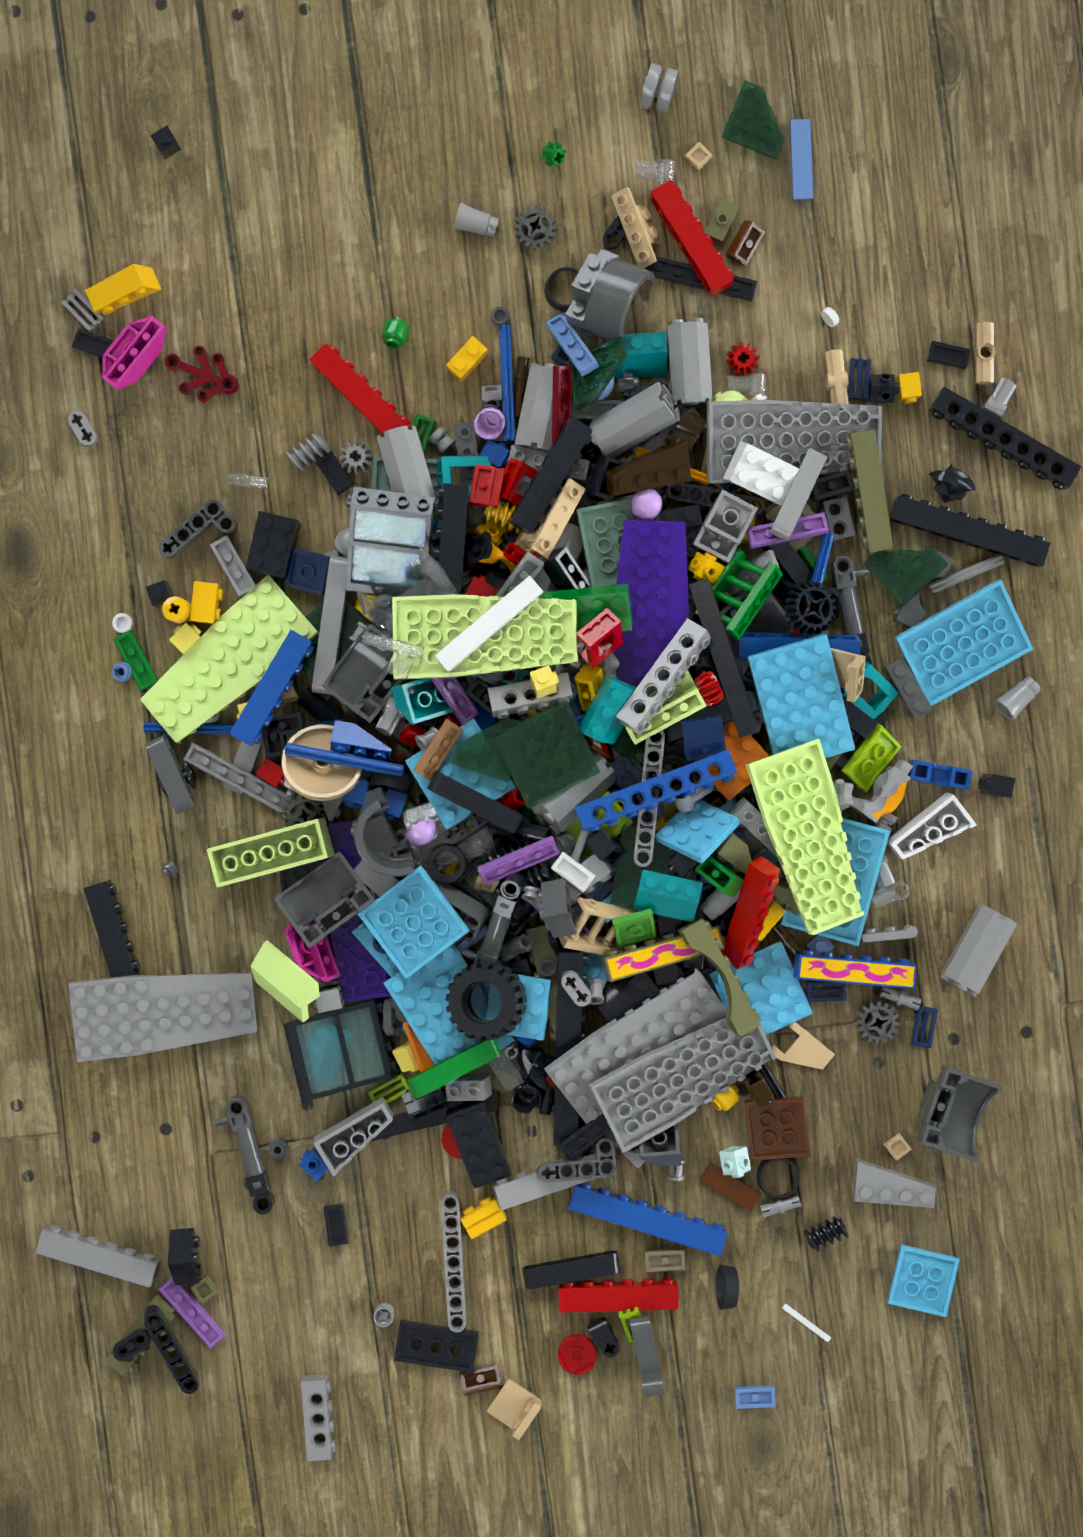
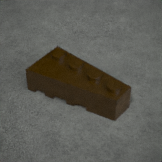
(659, 468)

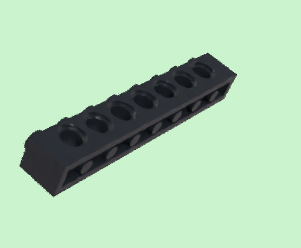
(1067, 468)

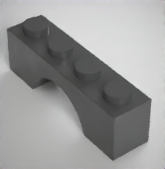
(912, 612)

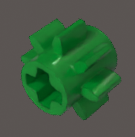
(553, 154)

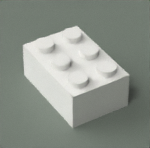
(761, 473)

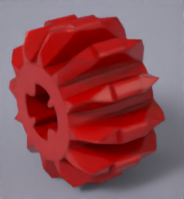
(741, 351)
(709, 688)

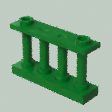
(758, 593)

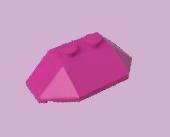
(133, 352)
(316, 960)

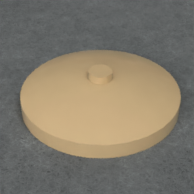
(316, 778)

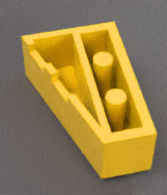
(122, 288)

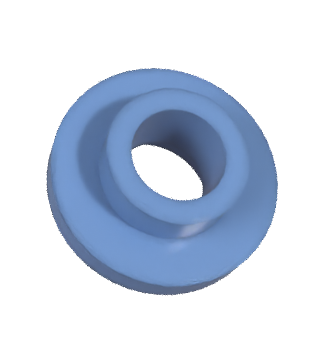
(116, 671)

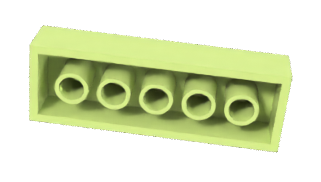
(270, 852)

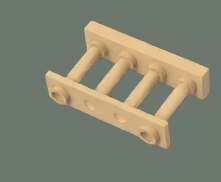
(553, 522)
(590, 941)

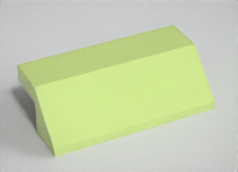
(683, 702)
(284, 980)

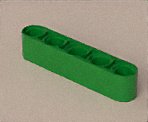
(453, 1067)

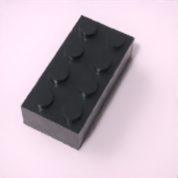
(478, 1142)

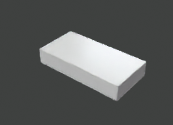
(573, 872)

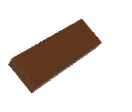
(730, 1187)

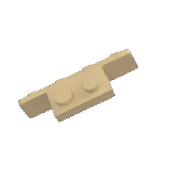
(637, 226)

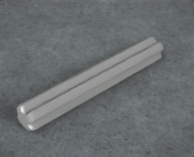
(966, 573)

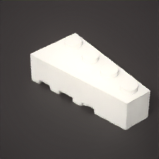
(934, 824)

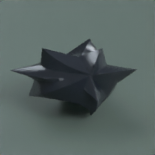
(952, 484)
(533, 1062)

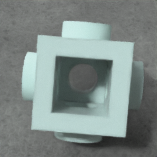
(735, 1161)

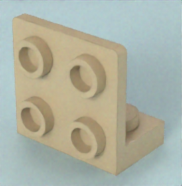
(850, 672)
(515, 1407)

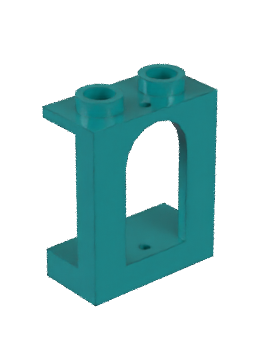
(445, 463)
(881, 699)

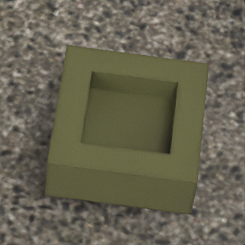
(204, 1289)

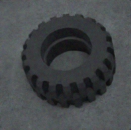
(461, 1007)

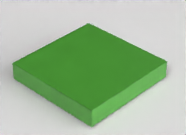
(634, 927)

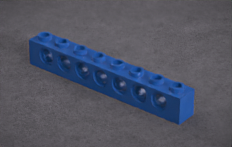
(722, 761)

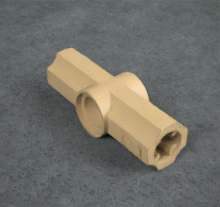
(984, 340)
(836, 377)

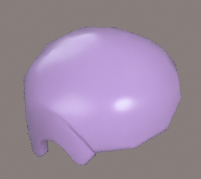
(489, 423)
(646, 504)
(421, 833)

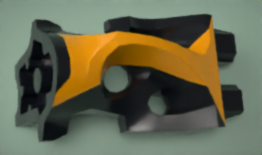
(486, 553)

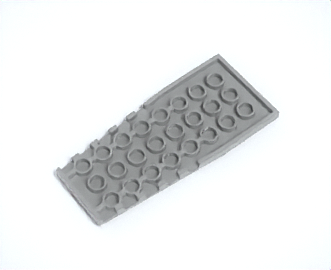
(786, 431)
(158, 1012)
(657, 1022)
(676, 1079)

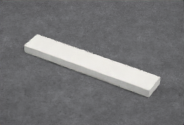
(489, 623)

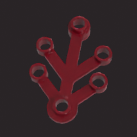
(205, 375)

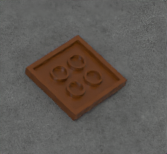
(777, 1129)

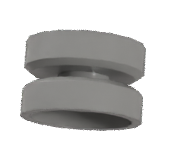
(658, 88)

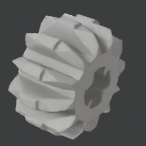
(363, 453)

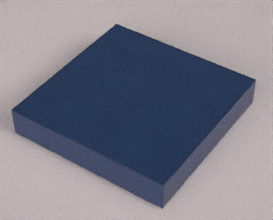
(308, 571)
(703, 737)

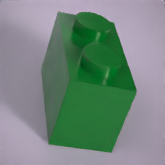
(720, 876)

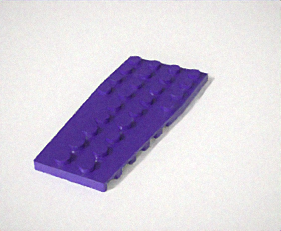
(656, 573)
(359, 971)

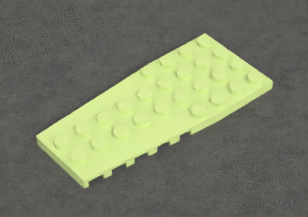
(534, 638)
(226, 660)
(807, 833)

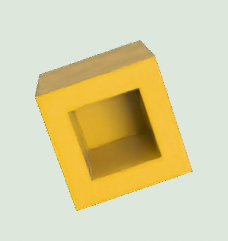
(909, 387)

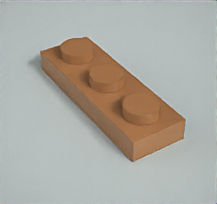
(438, 749)

